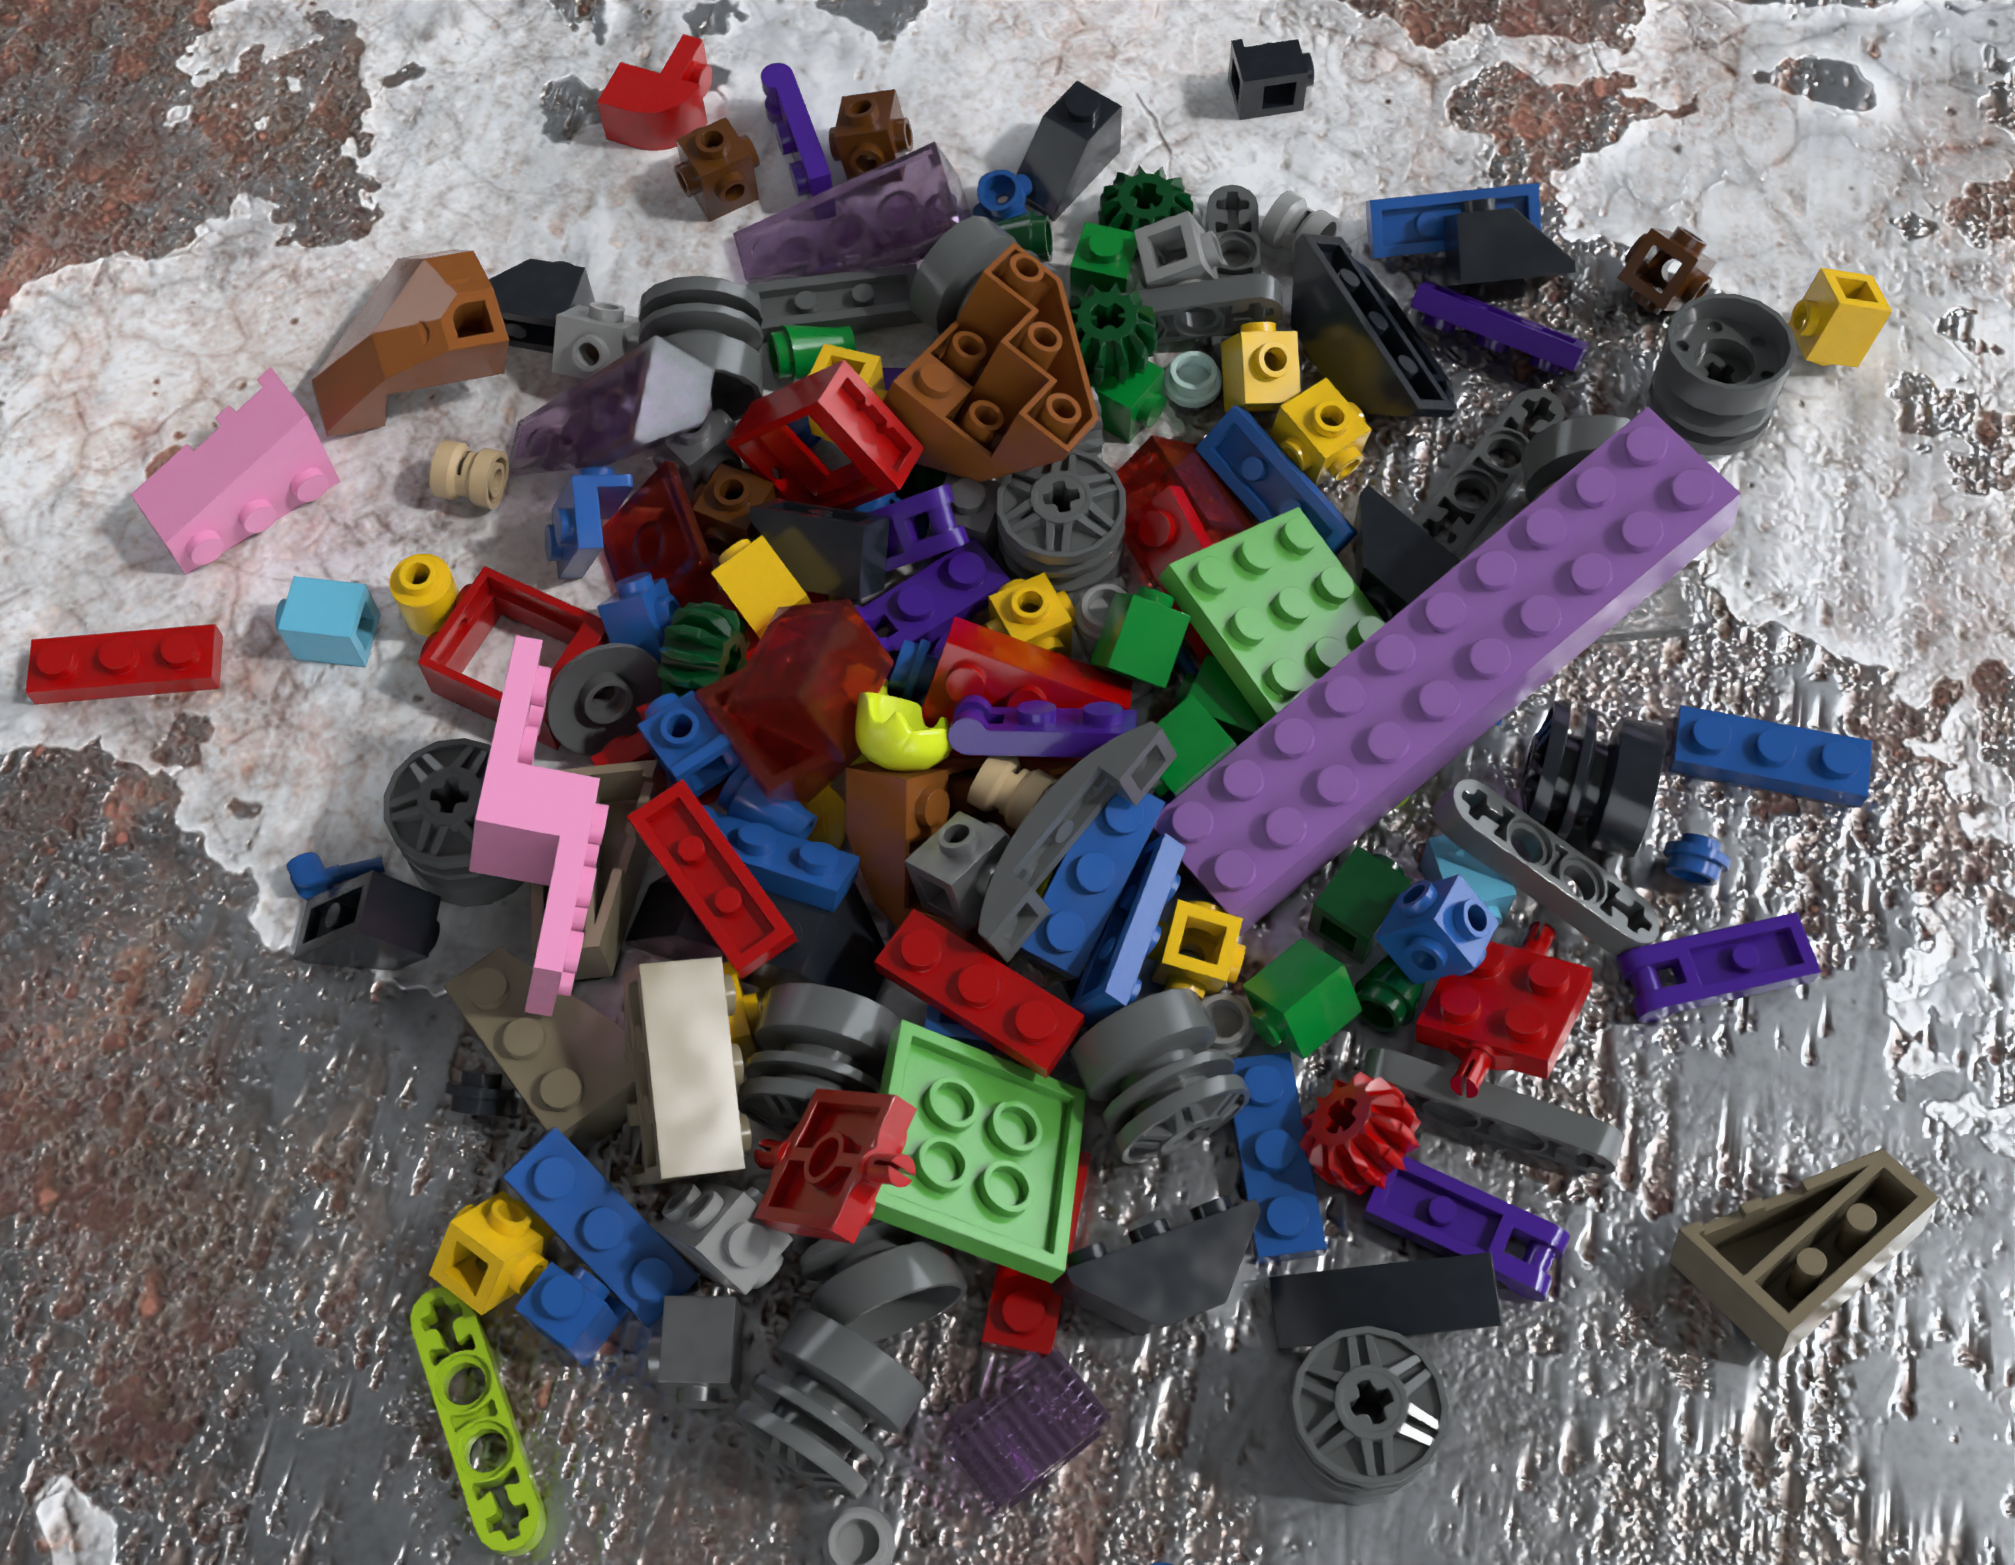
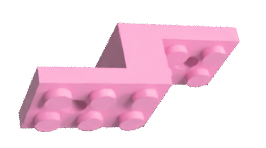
(539, 826)

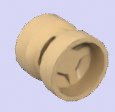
(469, 474)
(1009, 789)

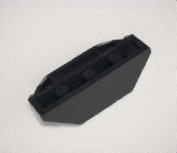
(1362, 335)
(830, 949)

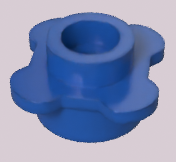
(999, 184)

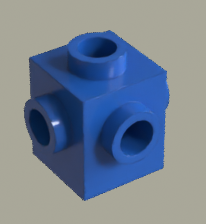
(1437, 929)

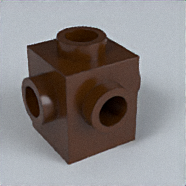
(869, 132)
(717, 168)
(1648, 269)
(725, 505)

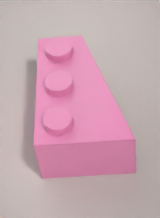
(238, 478)

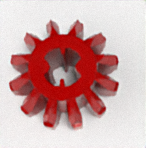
(1360, 1133)

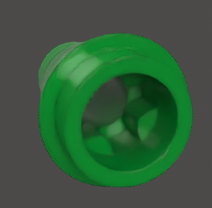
(796, 348)

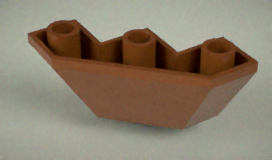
(420, 329)
(1002, 380)
(899, 811)

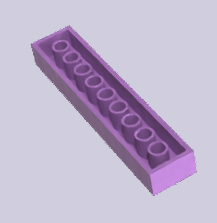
(1448, 667)

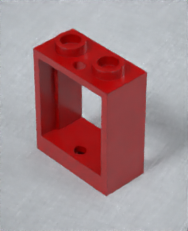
(851, 417)
(475, 615)

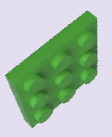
(1273, 608)
(987, 1150)

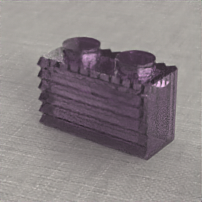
(1025, 1430)

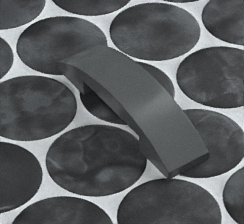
(1121, 766)

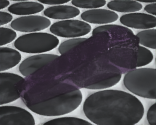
(861, 224)
(616, 412)

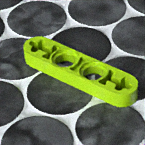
(469, 1422)

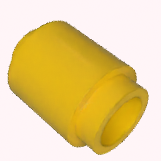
(424, 592)

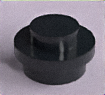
(479, 1093)

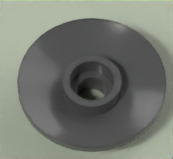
(591, 720)

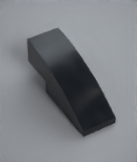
(1395, 1297)

